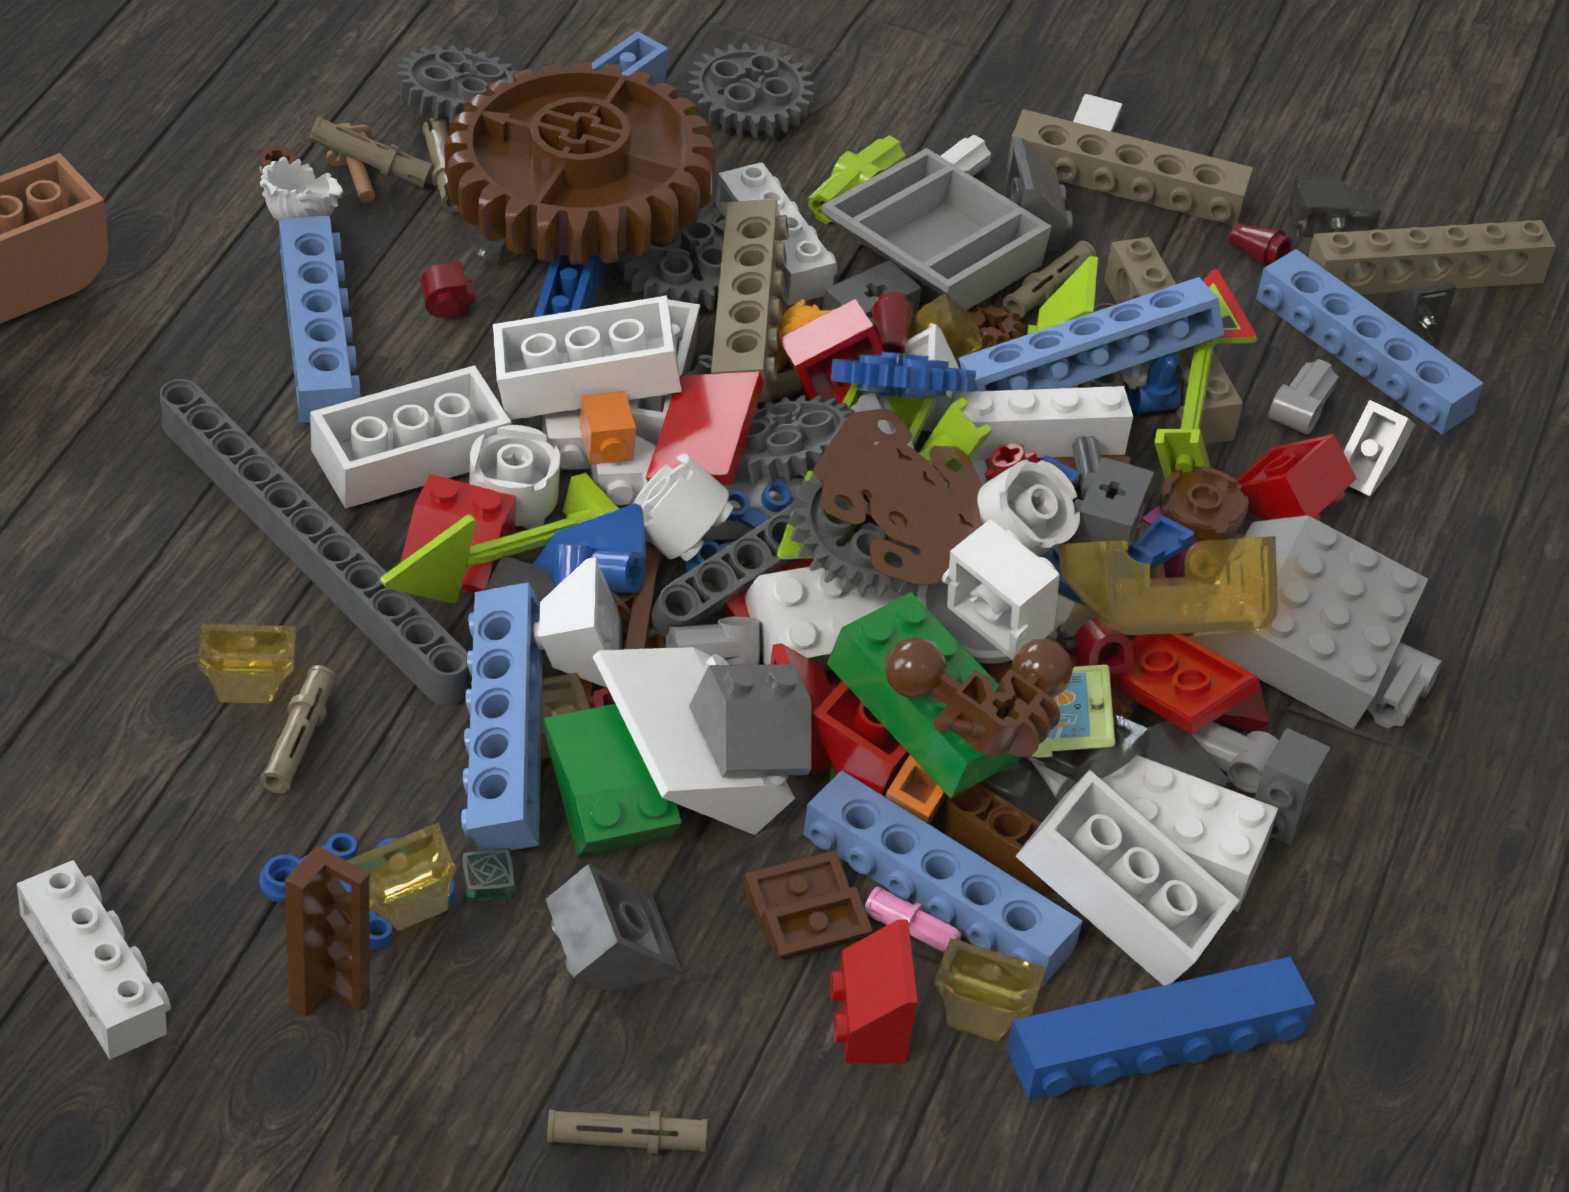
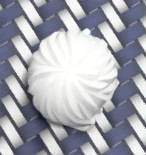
(295, 192)

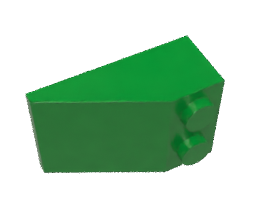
(606, 783)

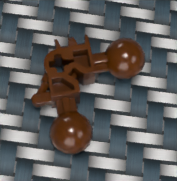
(973, 709)

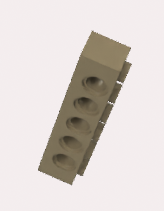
(1137, 168)
(1427, 256)
(1138, 270)
(749, 291)

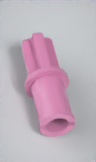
(888, 908)

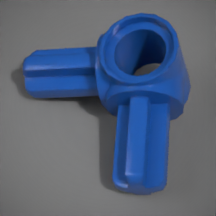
(1161, 389)

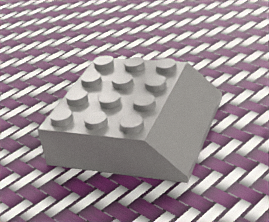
(942, 227)
(1333, 621)

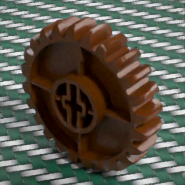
(580, 162)

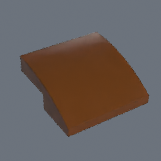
(806, 904)

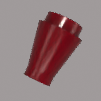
(1260, 243)
(892, 320)

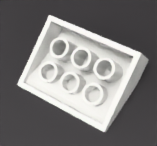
(654, 701)

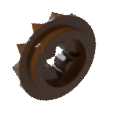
(1008, 322)

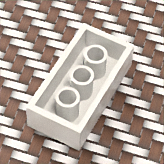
(596, 350)
(404, 435)
(807, 612)
(1207, 822)
(1128, 879)

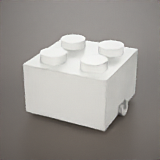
(1002, 588)

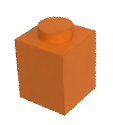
(607, 427)
(916, 791)

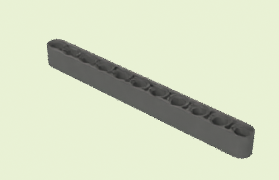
(315, 543)

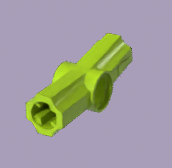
(855, 169)

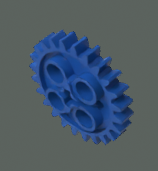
(903, 375)

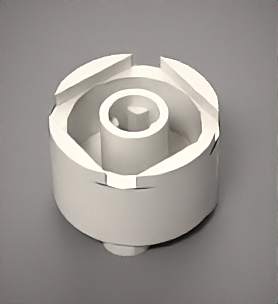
(521, 465)
(1032, 504)
(682, 507)

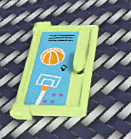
(1084, 713)

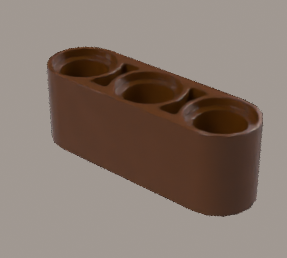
(993, 831)

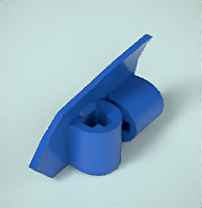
(612, 538)

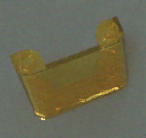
(1223, 589)

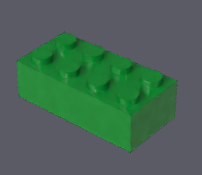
(860, 664)

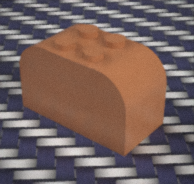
(48, 235)

